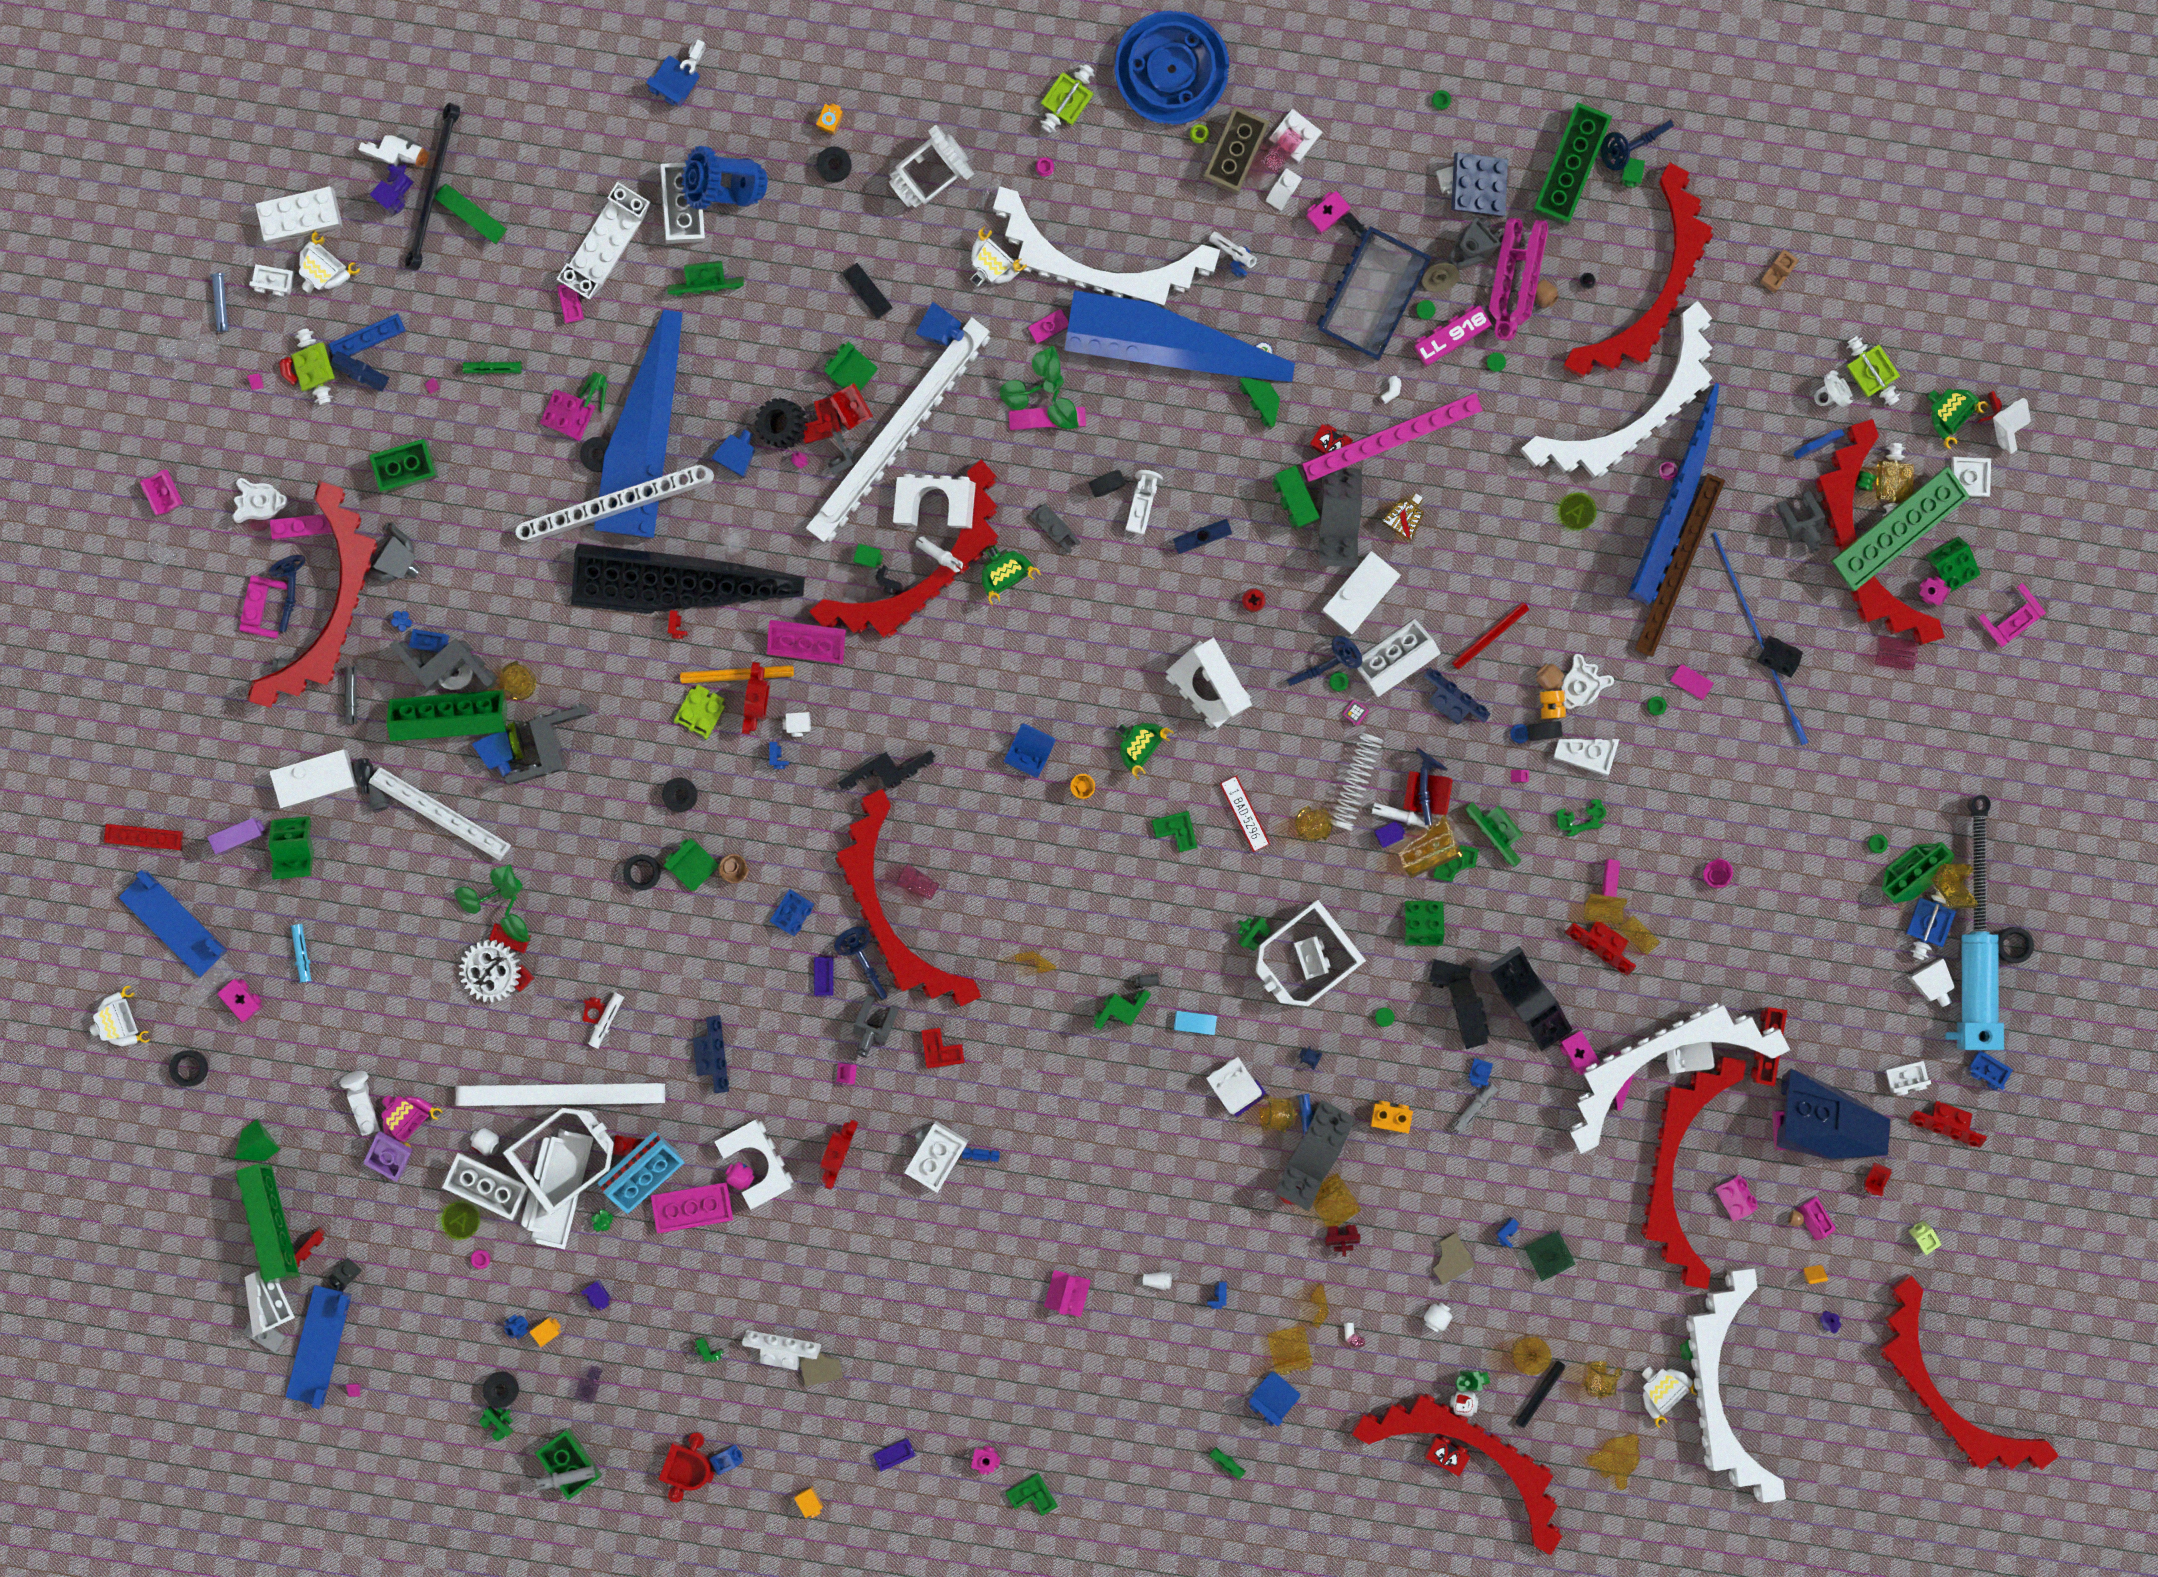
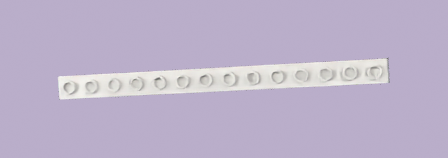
(897, 431)

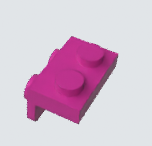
(161, 493)
(1737, 1198)

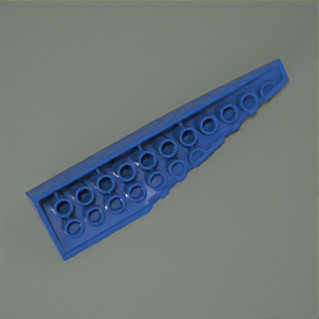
(1159, 337)
(641, 434)
(1675, 508)

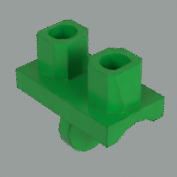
(1257, 925)
(1471, 1380)
(503, 1428)

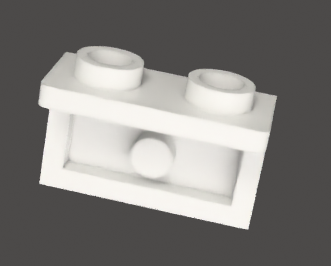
(272, 279)
(1311, 957)
(1907, 1077)

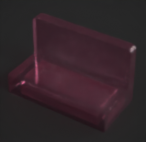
(1896, 653)

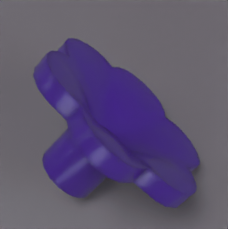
(395, 171)
(1830, 1321)

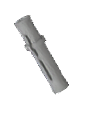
(1476, 1106)
(565, 1478)

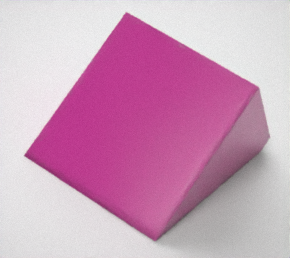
(255, 381)
(432, 385)
(1519, 775)
(353, 1389)

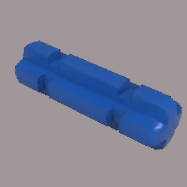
(980, 1154)

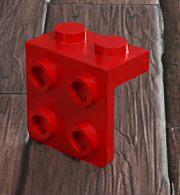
(1439, 792)

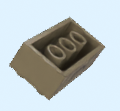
(1236, 150)

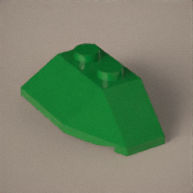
(1914, 870)

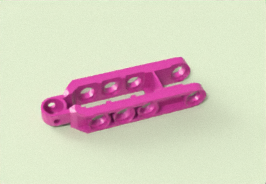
(1508, 255)

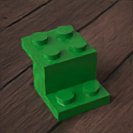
(291, 847)
(1121, 1008)

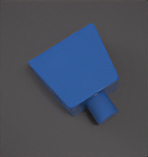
(939, 326)
(736, 453)
(496, 751)

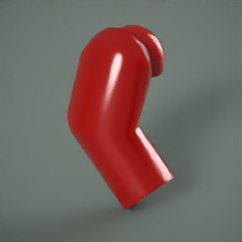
(285, 370)

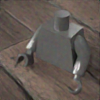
(394, 558)

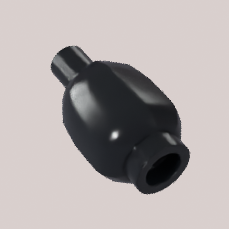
(363, 772)

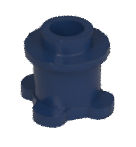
(1310, 1057)

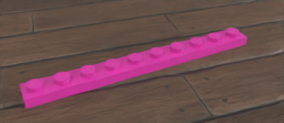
(1391, 437)

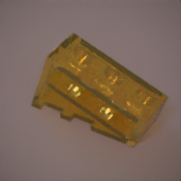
(1431, 850)

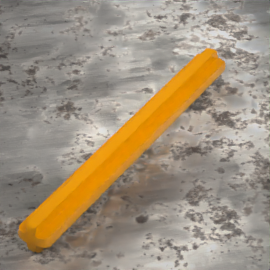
(734, 674)

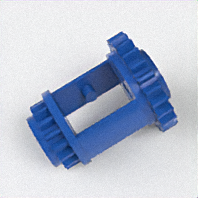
(703, 179)

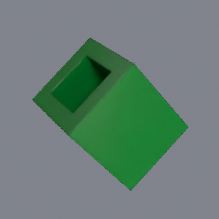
(1632, 173)
(868, 556)

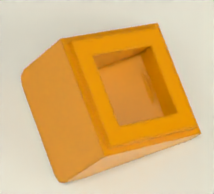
(1815, 1274)

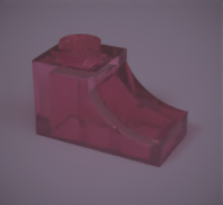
(1282, 150)

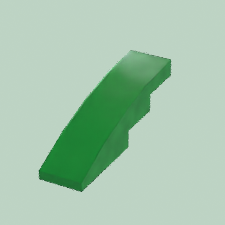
(470, 213)

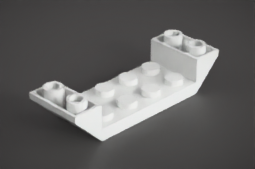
(605, 242)

